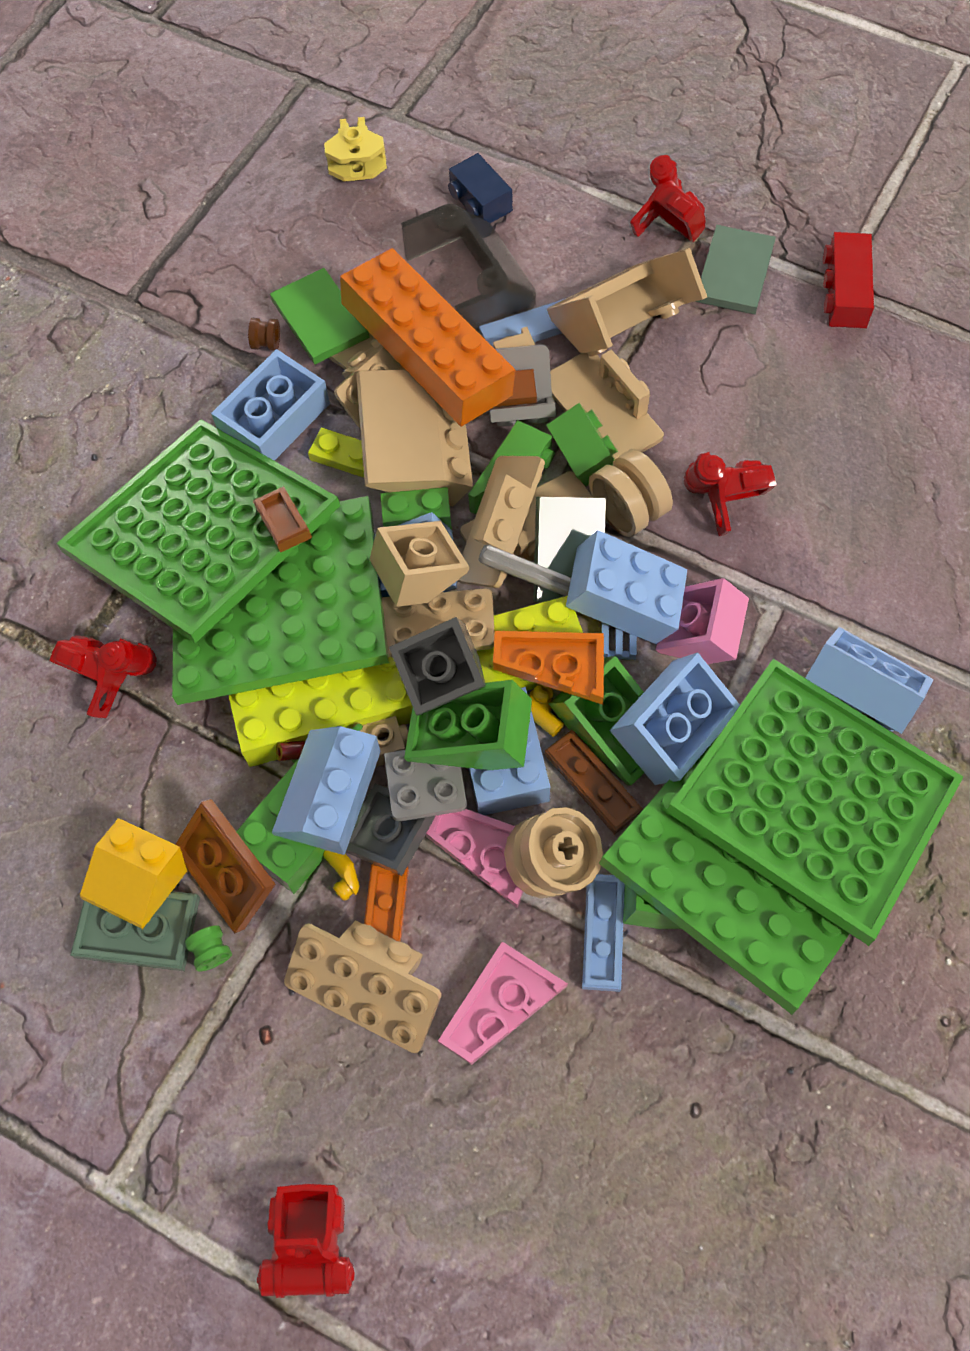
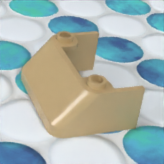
(628, 299)

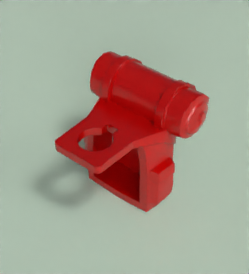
(670, 203)
(727, 484)
(105, 664)
(305, 1240)

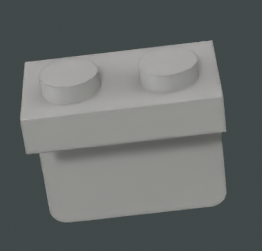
(525, 358)
(423, 788)

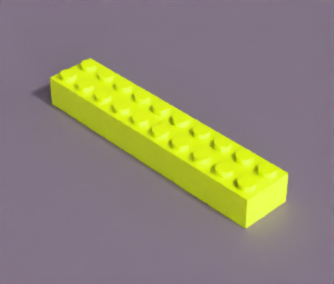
(365, 694)

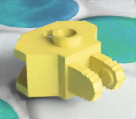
(355, 150)

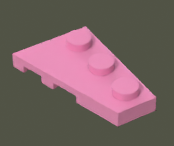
(479, 846)
(498, 1003)

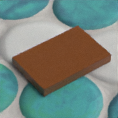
(224, 866)

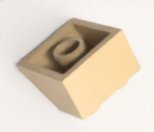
(416, 561)

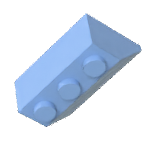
(869, 680)
(328, 788)

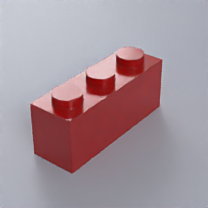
(849, 280)

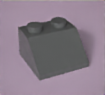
(438, 665)

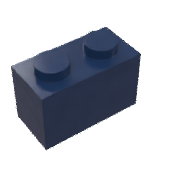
(480, 189)

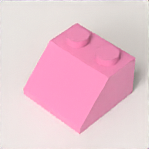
(708, 623)

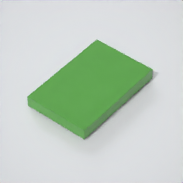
(317, 316)

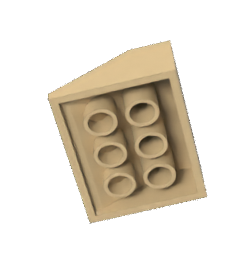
(409, 437)

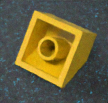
(132, 873)

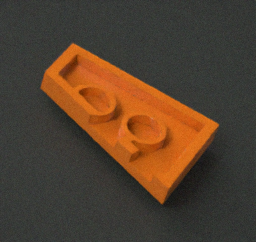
(554, 660)

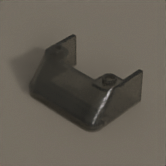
(501, 283)

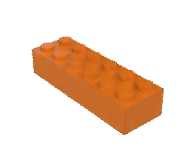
(427, 336)

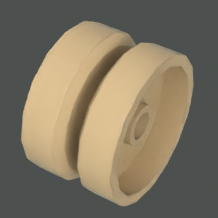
(632, 491)
(553, 853)

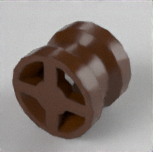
(264, 334)

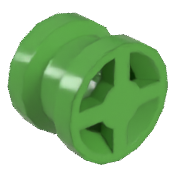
(208, 948)

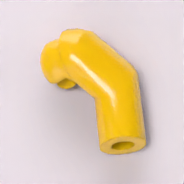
(541, 710)
(345, 868)

